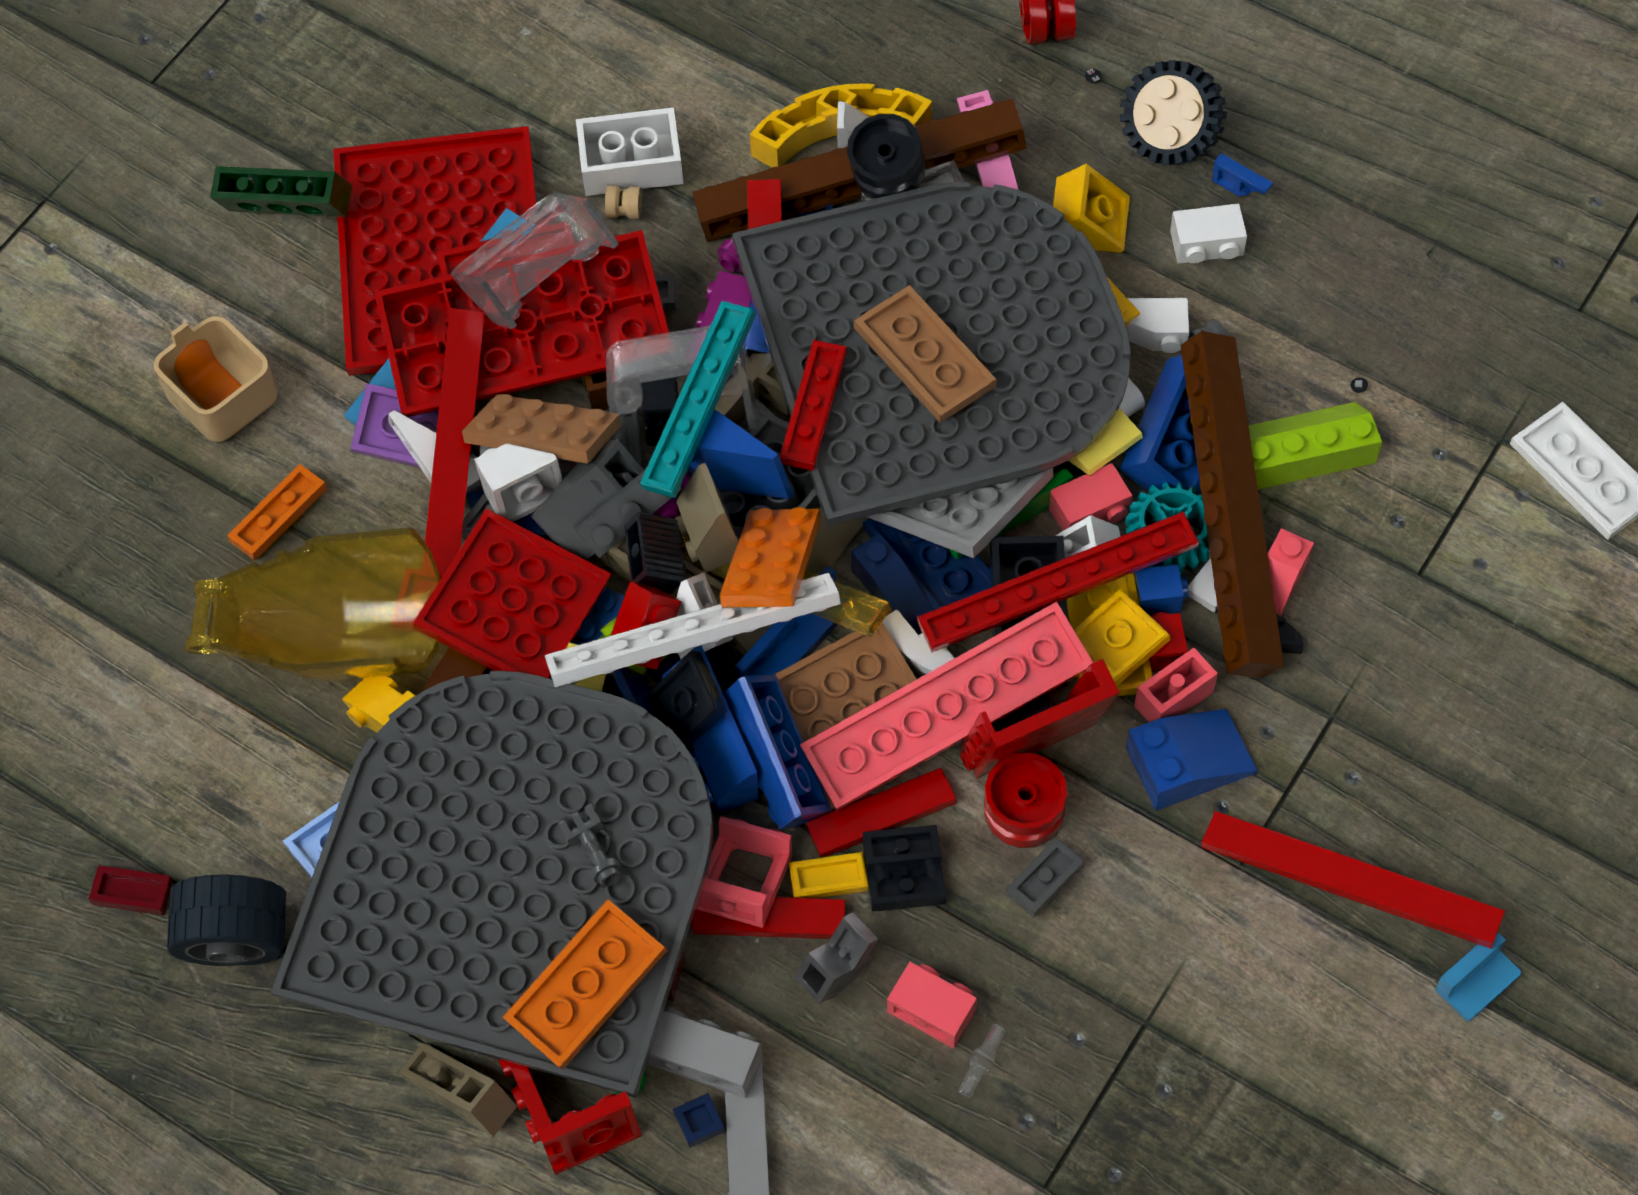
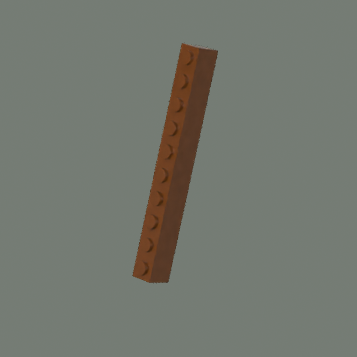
(829, 180)
(1231, 506)

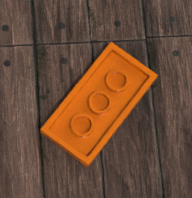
(770, 558)
(585, 984)

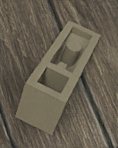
(459, 1088)

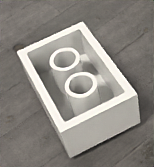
(629, 150)

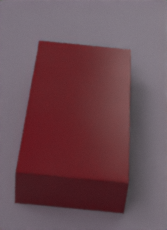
(130, 890)

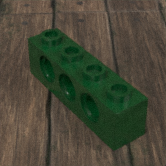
(281, 191)

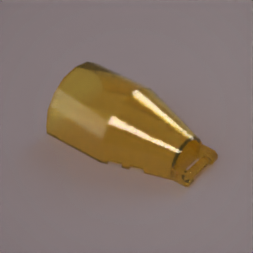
(324, 608)

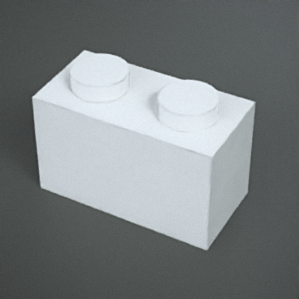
(1208, 233)

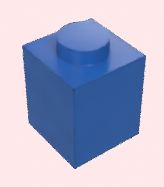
(1161, 589)

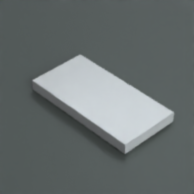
(1581, 469)

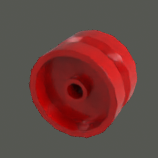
(1042, 15)
(1025, 800)

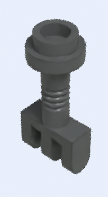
(605, 870)

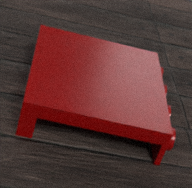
(1079, 712)

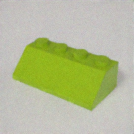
(1313, 444)

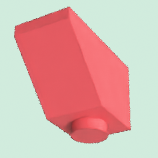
(1287, 563)

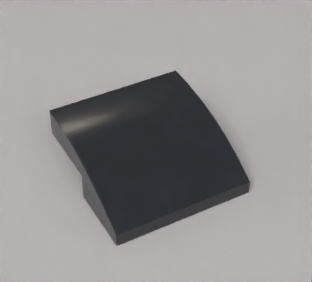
(904, 868)

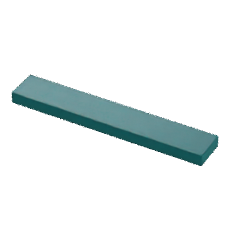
(698, 399)

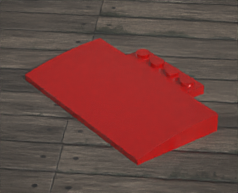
(557, 337)

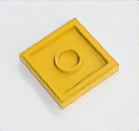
(1121, 635)

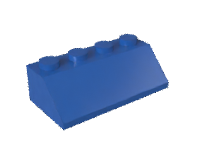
(1167, 434)
(775, 750)
(724, 759)

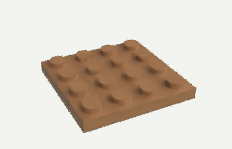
(843, 681)

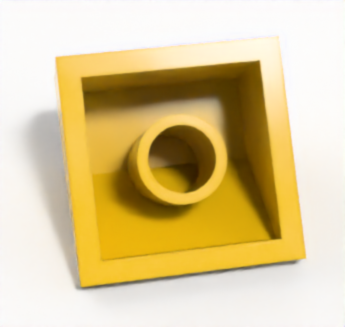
(1094, 207)

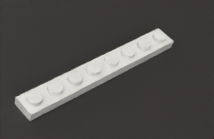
(683, 632)

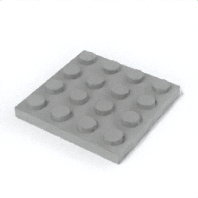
(969, 518)

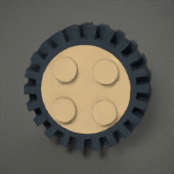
(1173, 112)

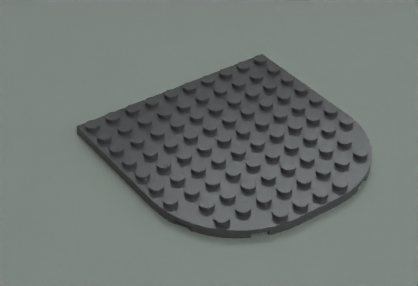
(1006, 283)
(459, 886)

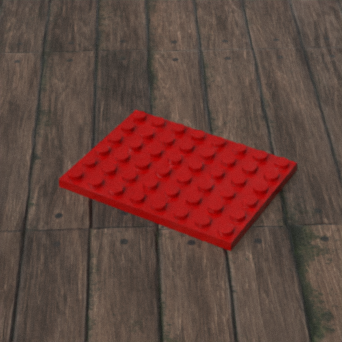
(410, 205)

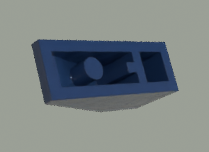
(889, 579)

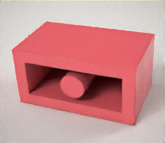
(1096, 495)
(1176, 687)
(932, 1003)

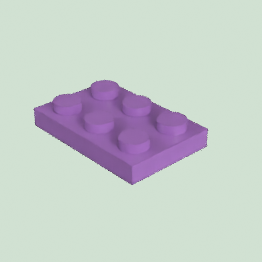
(374, 434)

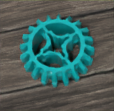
(1164, 504)

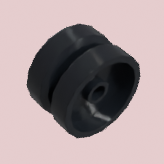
(886, 156)

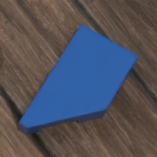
(1238, 178)

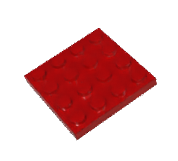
(511, 598)

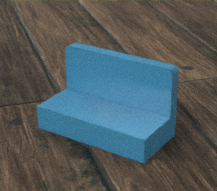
(1477, 979)

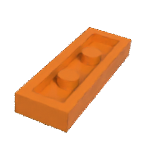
(277, 512)

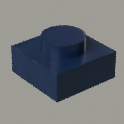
(698, 1120)

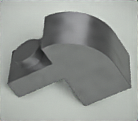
(839, 961)

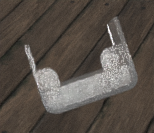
(529, 252)
(665, 357)

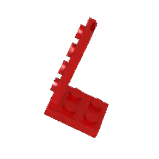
(578, 1133)

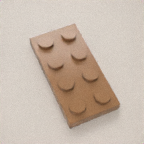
(925, 353)
(543, 426)

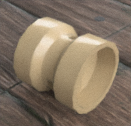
(623, 202)

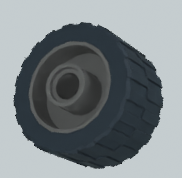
(226, 920)

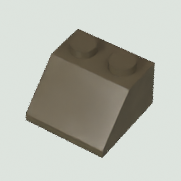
(706, 522)

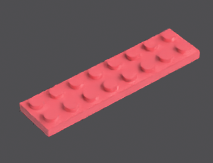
(945, 704)

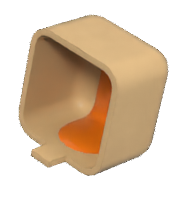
(215, 377)

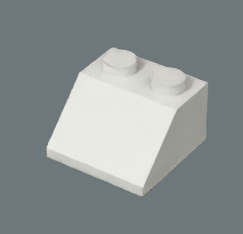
(517, 479)

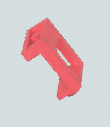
(735, 901)

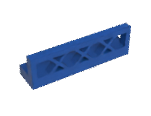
(786, 643)

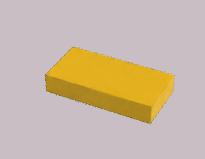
(829, 876)

